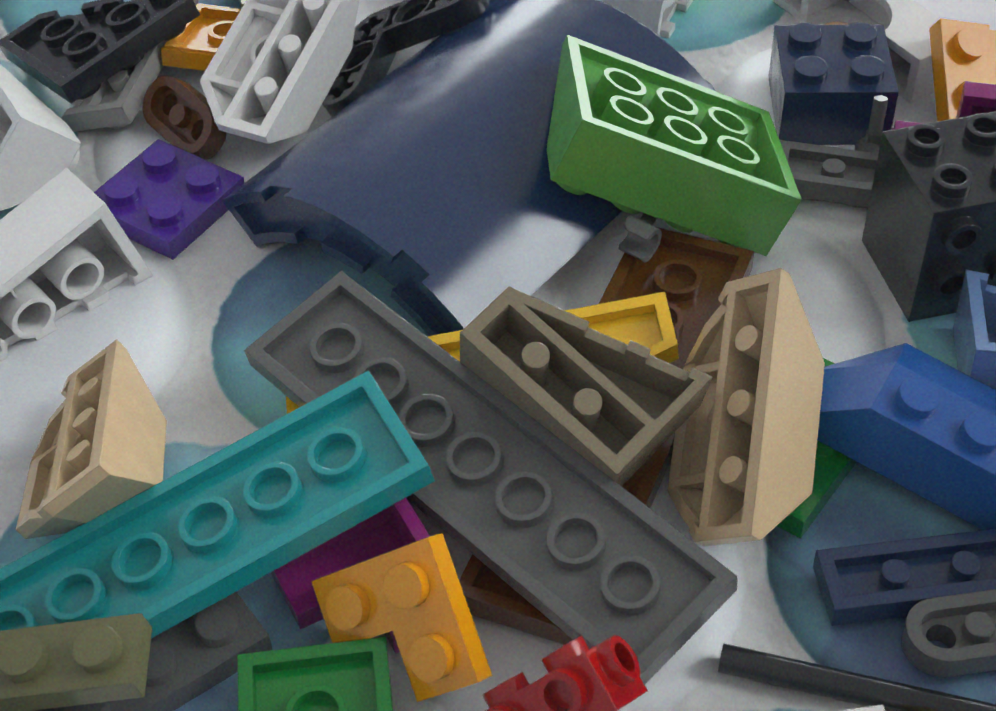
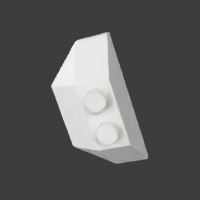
(278, 66)

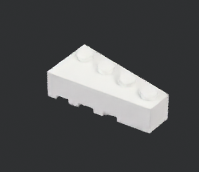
(58, 255)

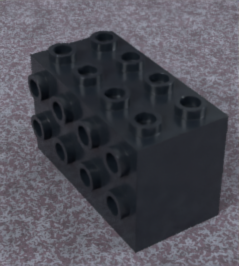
(934, 211)

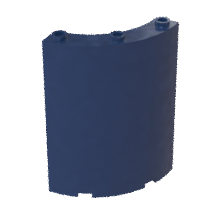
(447, 164)

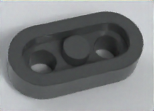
(960, 622)

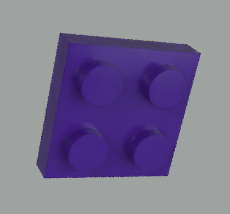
(168, 197)

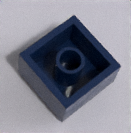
(828, 80)

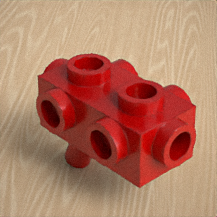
(575, 681)

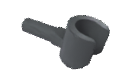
(873, 136)
(642, 237)

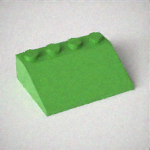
(668, 149)

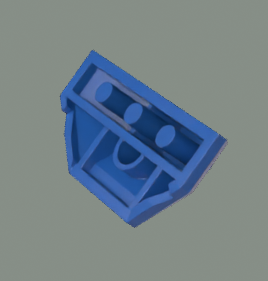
(916, 427)

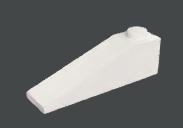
(32, 142)

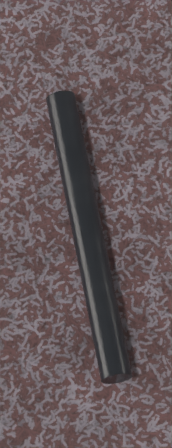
(839, 683)

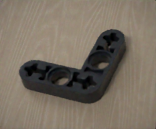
(392, 30)

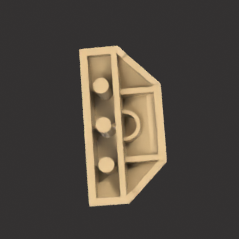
(755, 436)
(95, 447)

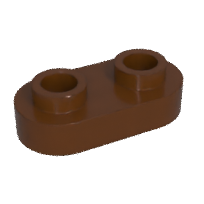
(182, 117)

